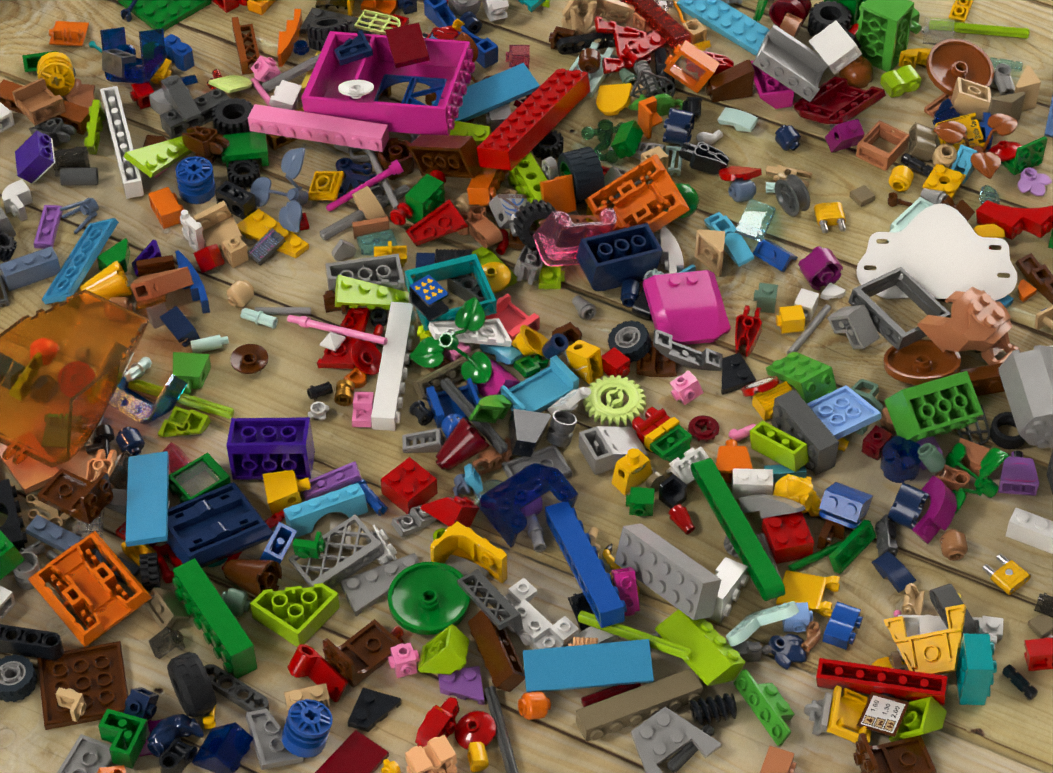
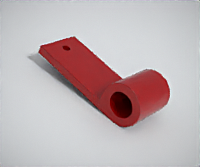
(311, 664)

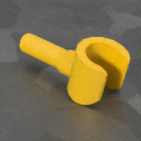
(209, 721)

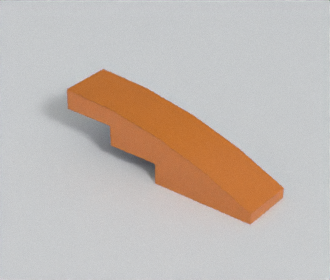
(289, 37)

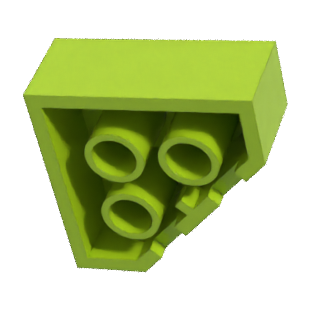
(295, 611)

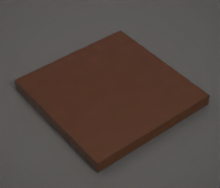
(91, 670)

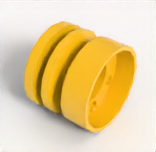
(60, 66)

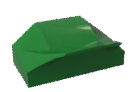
(672, 444)

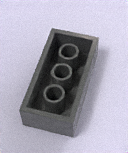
(798, 420)

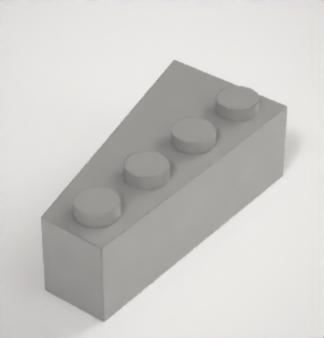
(379, 270)

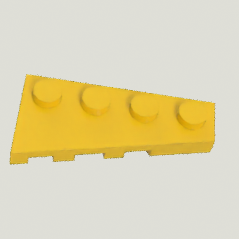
(259, 223)

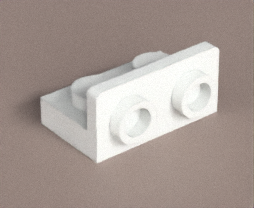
(682, 467)

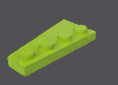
(363, 293)

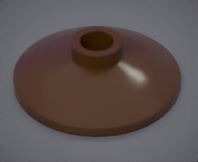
(249, 358)

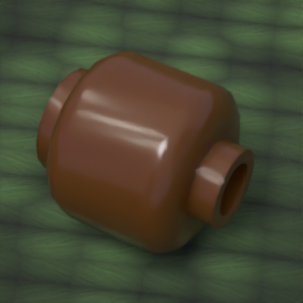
(589, 60)

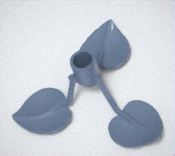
(291, 213)

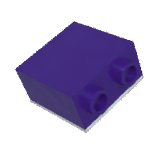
(34, 157)

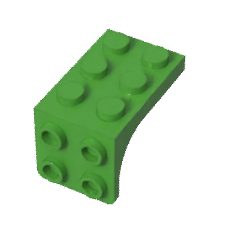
(805, 374)

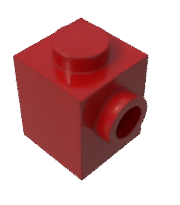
(140, 94)
(615, 363)

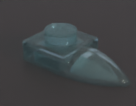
(988, 193)

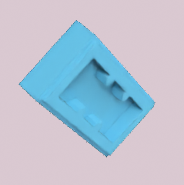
(472, 478)

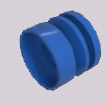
(195, 180)
(307, 728)

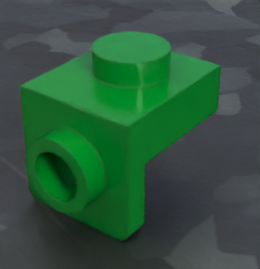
(308, 548)

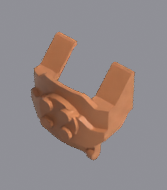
(974, 324)

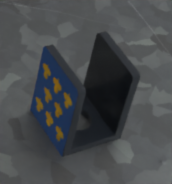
(427, 297)

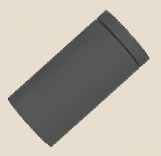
(79, 176)

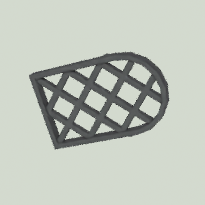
(638, 81)

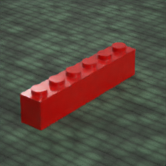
(877, 679)

